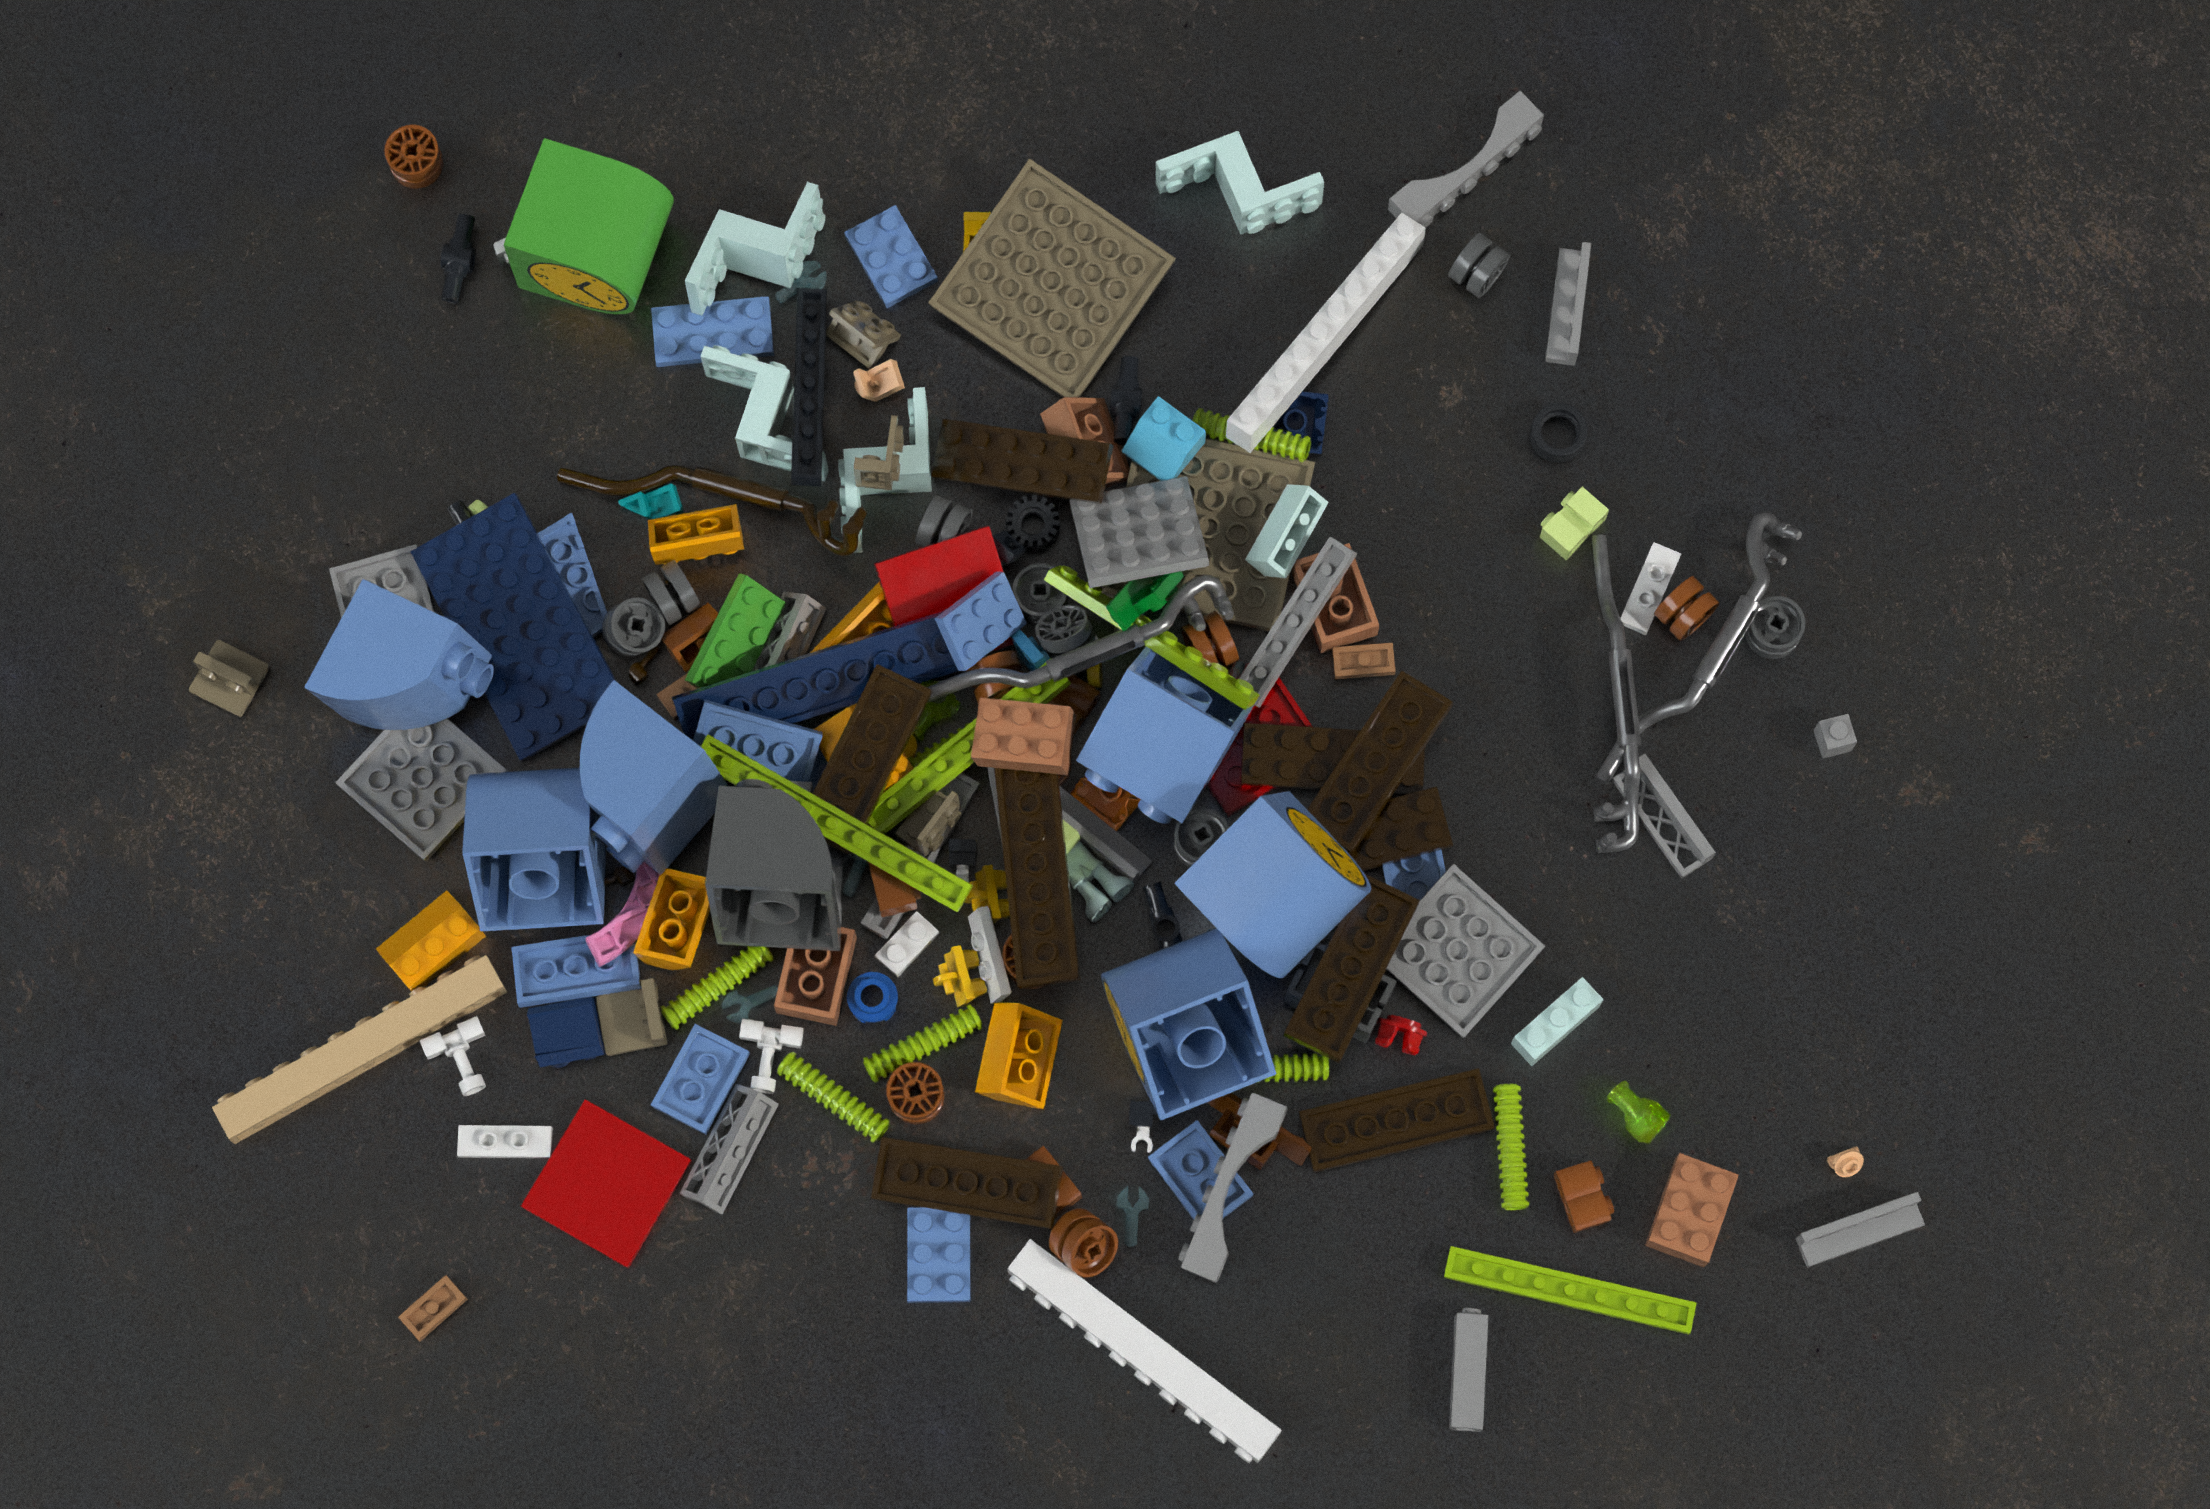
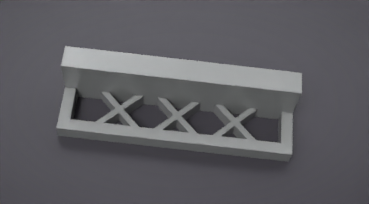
(1568, 305)
(797, 630)
(1676, 816)
(1103, 840)
(733, 1149)
(1860, 1230)

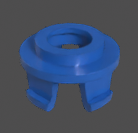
(878, 1013)

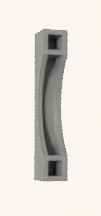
(1424, 198)
(1258, 1126)

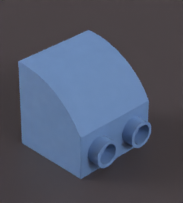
(398, 664)
(1161, 737)
(644, 781)

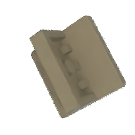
(861, 332)
(228, 677)

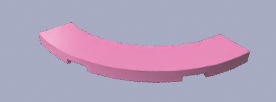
(625, 927)

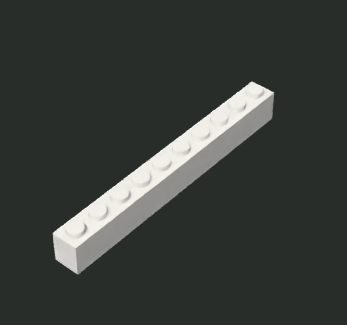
(1325, 333)
(1144, 1351)

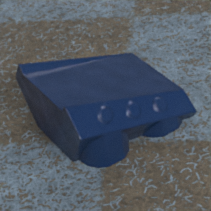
(1307, 418)
(565, 1032)

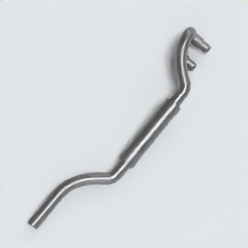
(1727, 638)
(1101, 649)
(1625, 711)

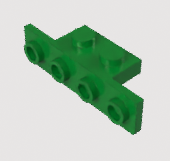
(1141, 596)

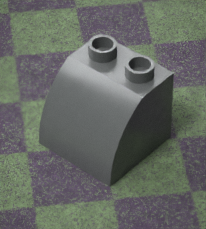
(770, 872)

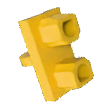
(985, 892)
(955, 976)

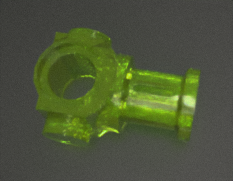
(935, 712)
(1642, 1116)

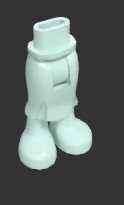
(1083, 869)

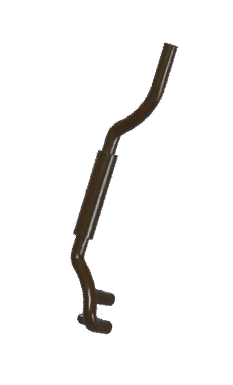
(738, 488)

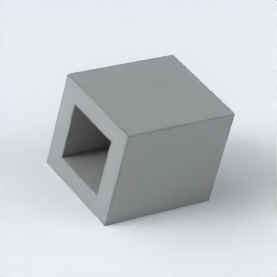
(1835, 736)

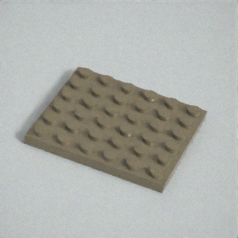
(1051, 281)
(1233, 501)

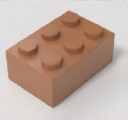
(1347, 613)
(1023, 736)
(815, 981)
(1691, 1210)

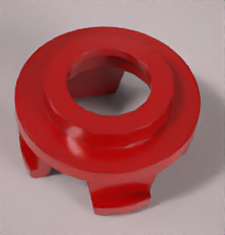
(1412, 1033)

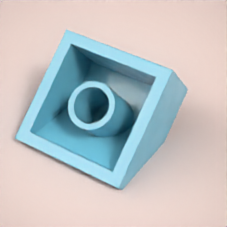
(1164, 441)

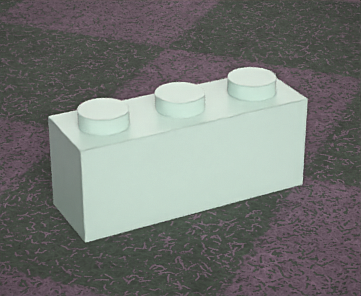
(1286, 531)
(1557, 1021)

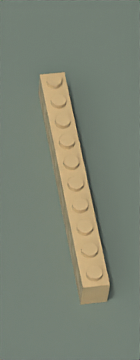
(359, 1049)

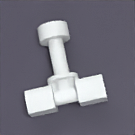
(770, 1041)
(454, 1045)

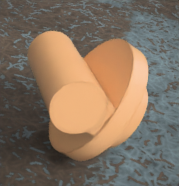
(1846, 1162)

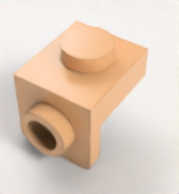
(878, 381)

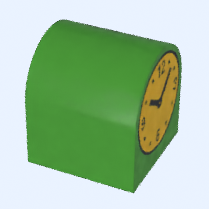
(586, 229)

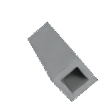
(1468, 1371)

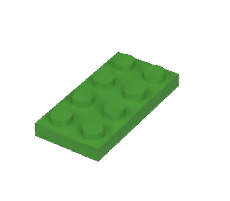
(736, 633)

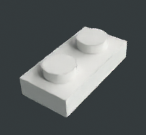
(907, 944)

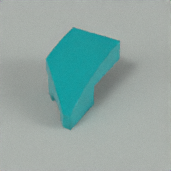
(655, 504)

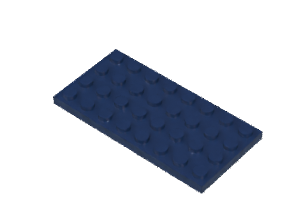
(511, 599)

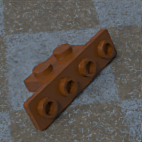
(1286, 1143)

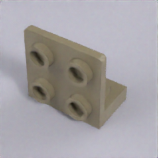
(880, 474)
(928, 822)
(631, 1019)

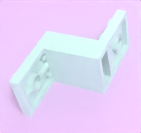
(1239, 183)
(754, 249)
(766, 406)
(914, 463)

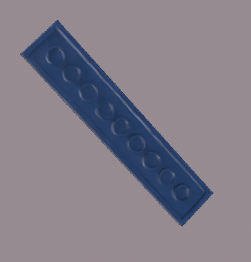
(826, 677)

